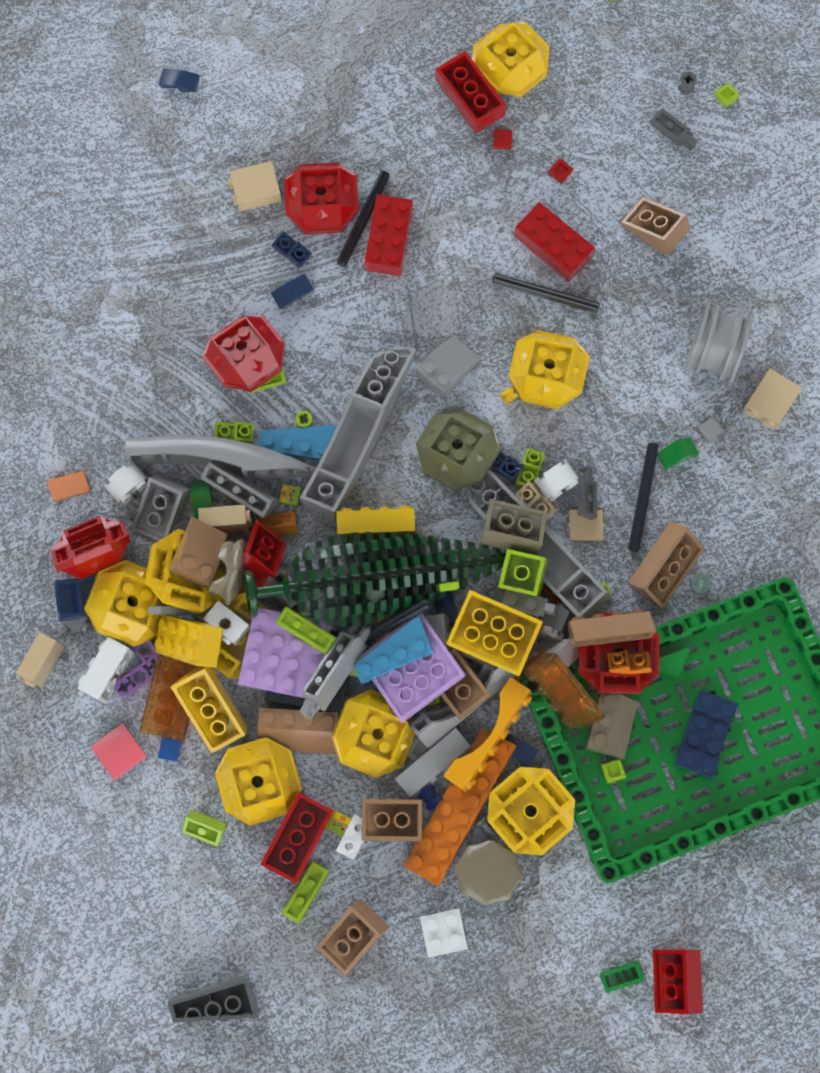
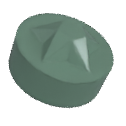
(700, 584)
(375, 596)

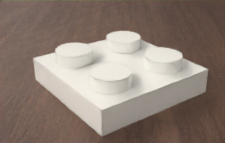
(443, 933)

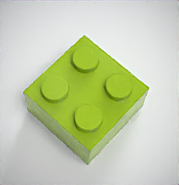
(523, 573)

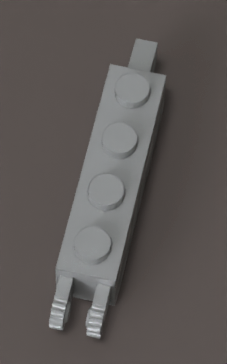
(333, 670)

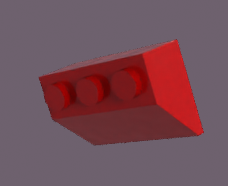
(263, 554)
(677, 981)

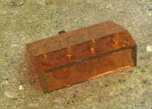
(562, 690)

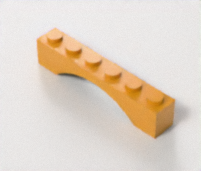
(465, 769)

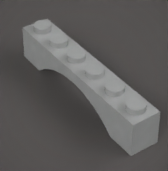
(436, 724)

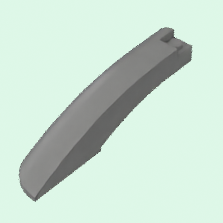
(357, 431)
(241, 457)
(563, 571)

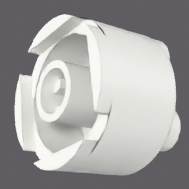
(557, 479)
(126, 483)

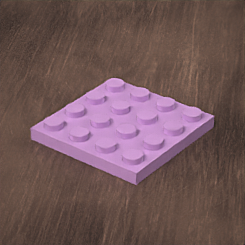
(277, 658)
(421, 681)

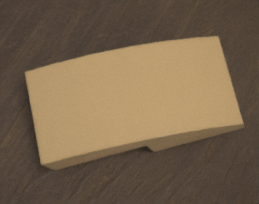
(534, 499)

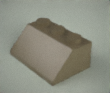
(514, 527)
(612, 733)

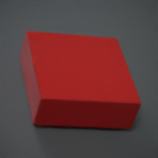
(502, 139)
(560, 171)

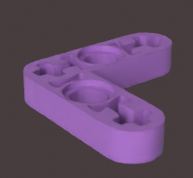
(147, 661)

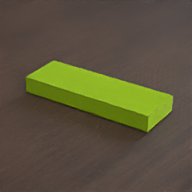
(305, 630)
(305, 892)

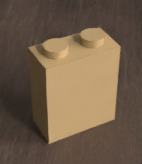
(254, 186)
(772, 399)
(232, 518)
(39, 660)

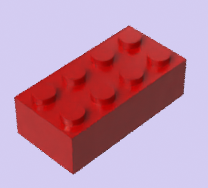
(470, 92)
(388, 235)
(554, 241)
(297, 838)

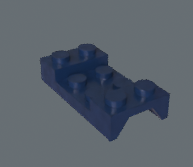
(72, 596)
(705, 734)

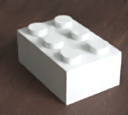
(105, 670)

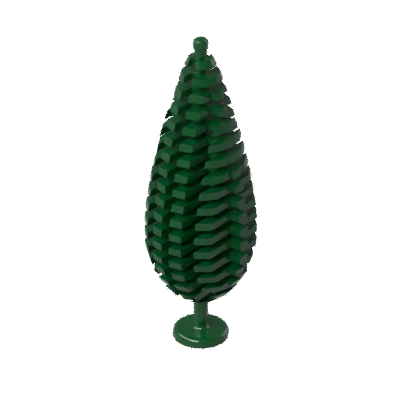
(375, 575)

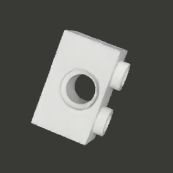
(237, 628)
(351, 841)

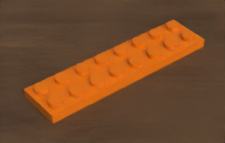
(456, 816)

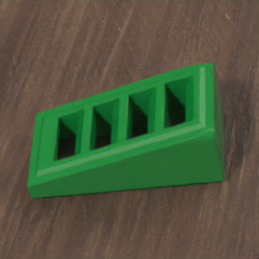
(641, 976)

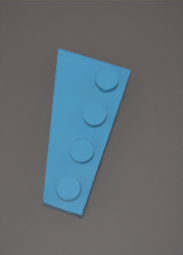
(298, 442)
(400, 649)

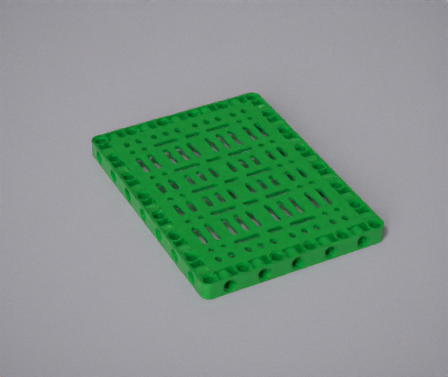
(736, 814)

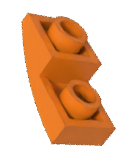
(626, 663)

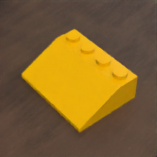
(494, 633)

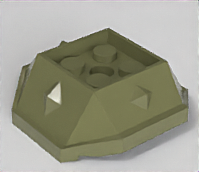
(457, 466)

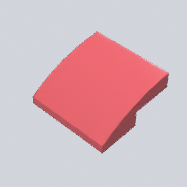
(118, 751)

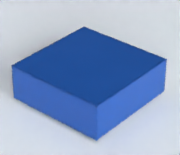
(169, 750)

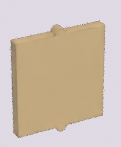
(585, 529)

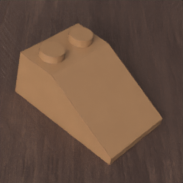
(657, 225)
(198, 553)
(467, 692)
(391, 820)
(352, 936)

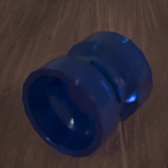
(430, 797)

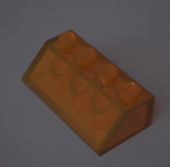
(163, 712)

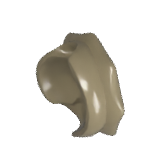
(233, 561)
(488, 872)

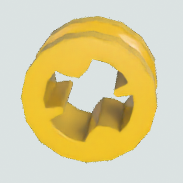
(508, 395)

